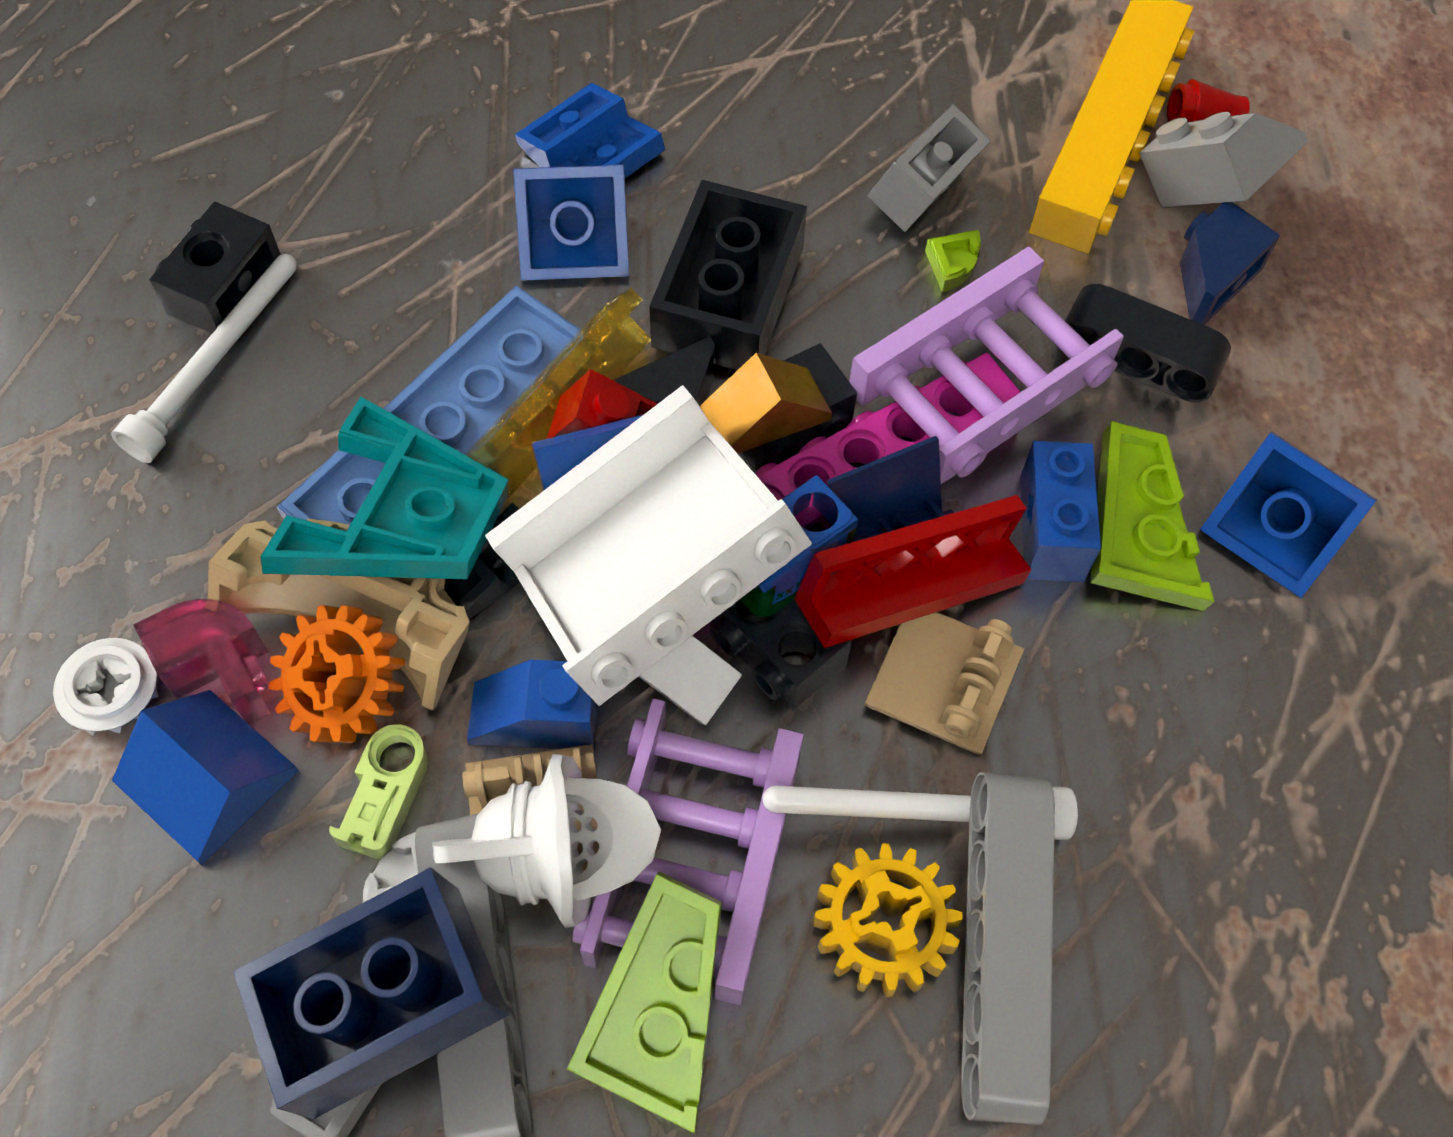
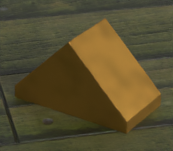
(765, 403)

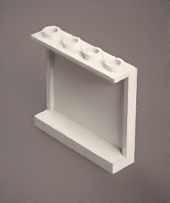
(645, 544)

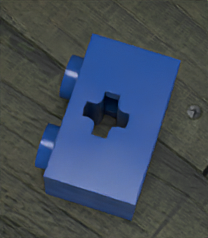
(1061, 511)

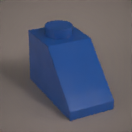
(532, 708)

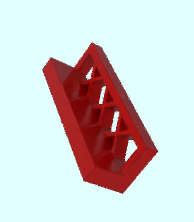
(912, 572)

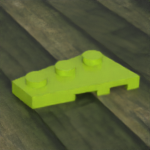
(1142, 522)
(656, 1005)

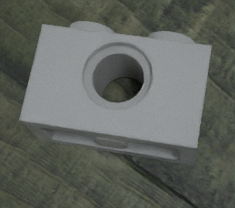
(928, 167)

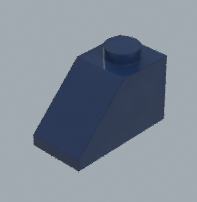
(1222, 258)

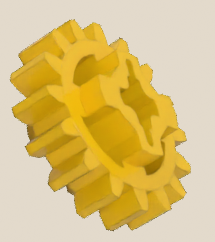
(897, 946)

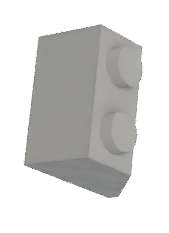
(1217, 157)

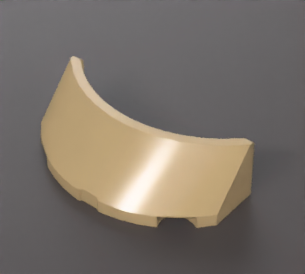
(414, 609)

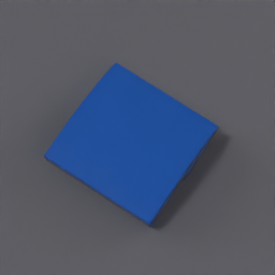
(590, 131)

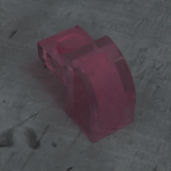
(207, 642)

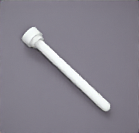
(145, 431)
(900, 805)

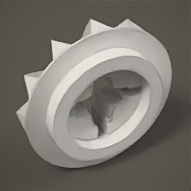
(84, 675)

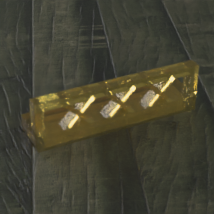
(603, 344)

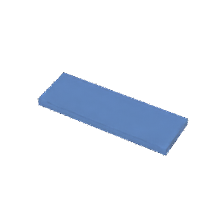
(449, 400)

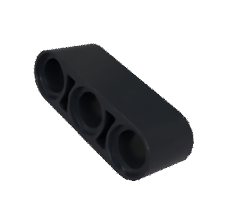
(1156, 344)

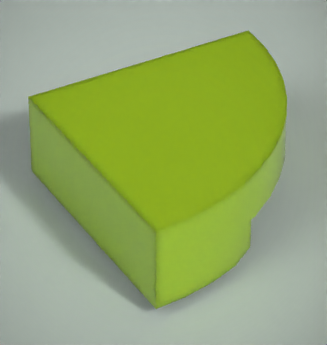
(953, 258)

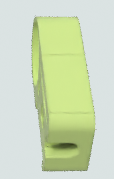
(382, 796)

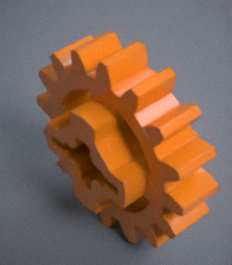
(328, 678)

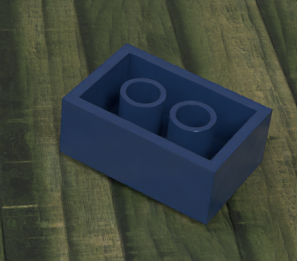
(368, 995)

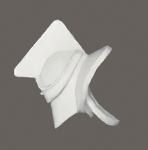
(530, 840)

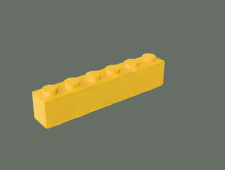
(1111, 124)

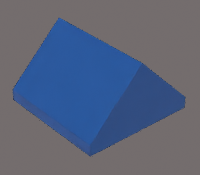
(571, 222)
(1287, 514)
(199, 771)

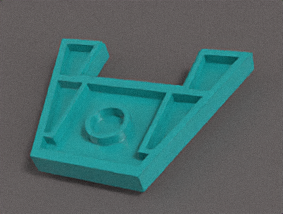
(418, 519)

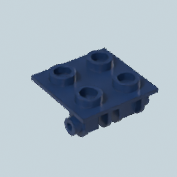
(893, 490)

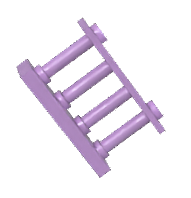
(972, 315)
(756, 830)

